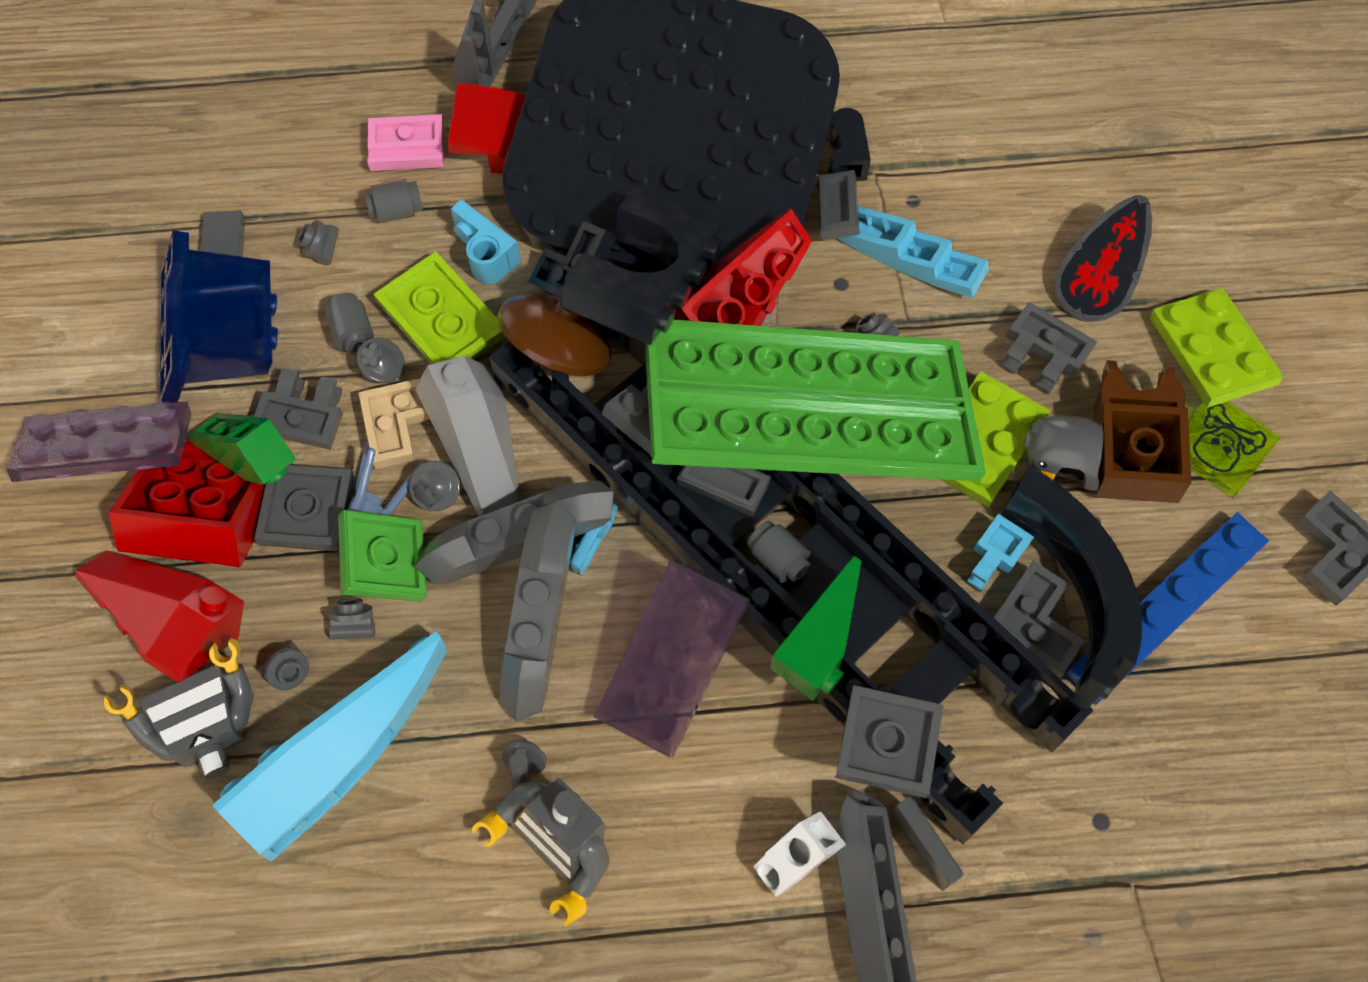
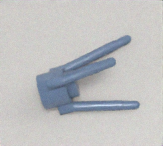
(367, 502)

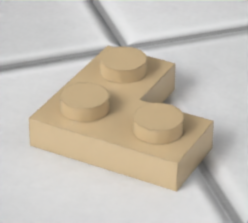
(386, 419)

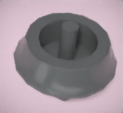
(380, 360)
(434, 486)

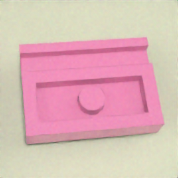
(405, 142)

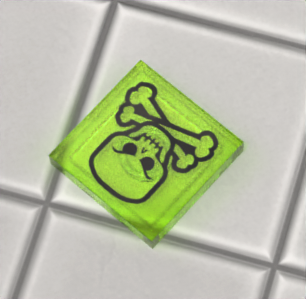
(1227, 446)

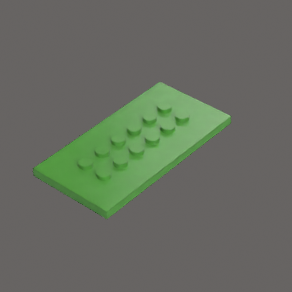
(811, 402)

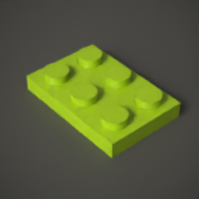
(439, 312)
(1215, 347)
(1002, 426)

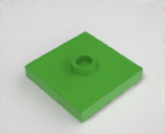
(380, 556)

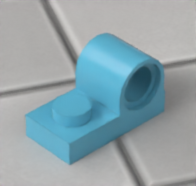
(485, 241)

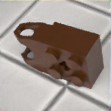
(1143, 438)

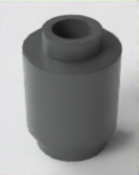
(394, 200)
(348, 322)
(779, 552)

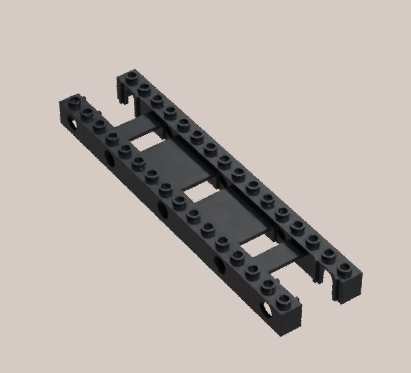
(892, 579)

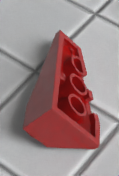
(749, 278)
(164, 611)

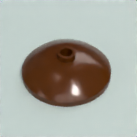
(554, 334)

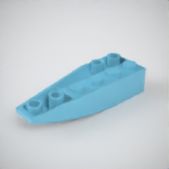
(328, 756)

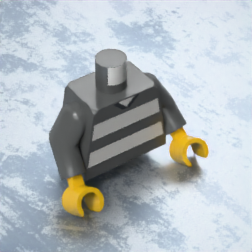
(193, 718)
(561, 832)

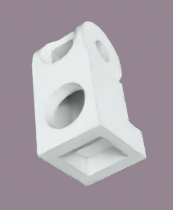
(798, 853)

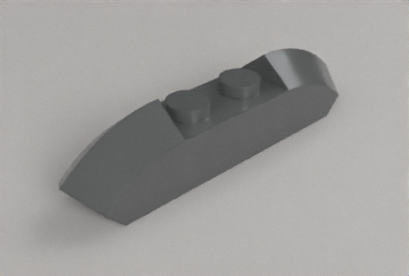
(502, 533)
(536, 611)
(872, 892)

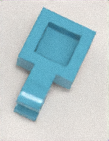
(999, 547)

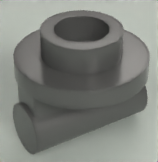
(318, 241)
(876, 324)
(351, 620)
(286, 668)
(523, 759)

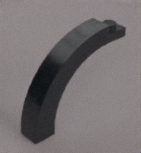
(1096, 572)

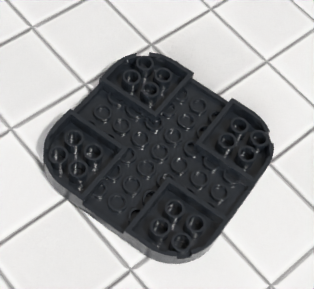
(675, 98)

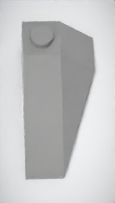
(473, 429)

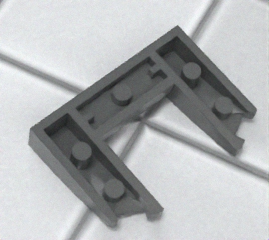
(485, 50)

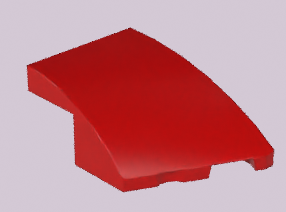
(484, 122)

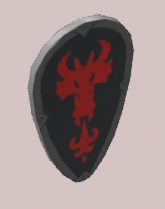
(1106, 262)

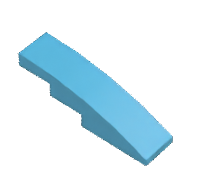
(917, 254)

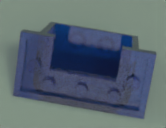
(212, 317)

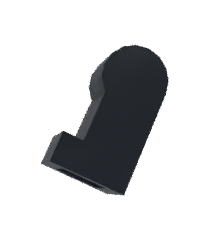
(849, 140)

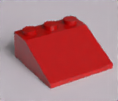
(188, 512)

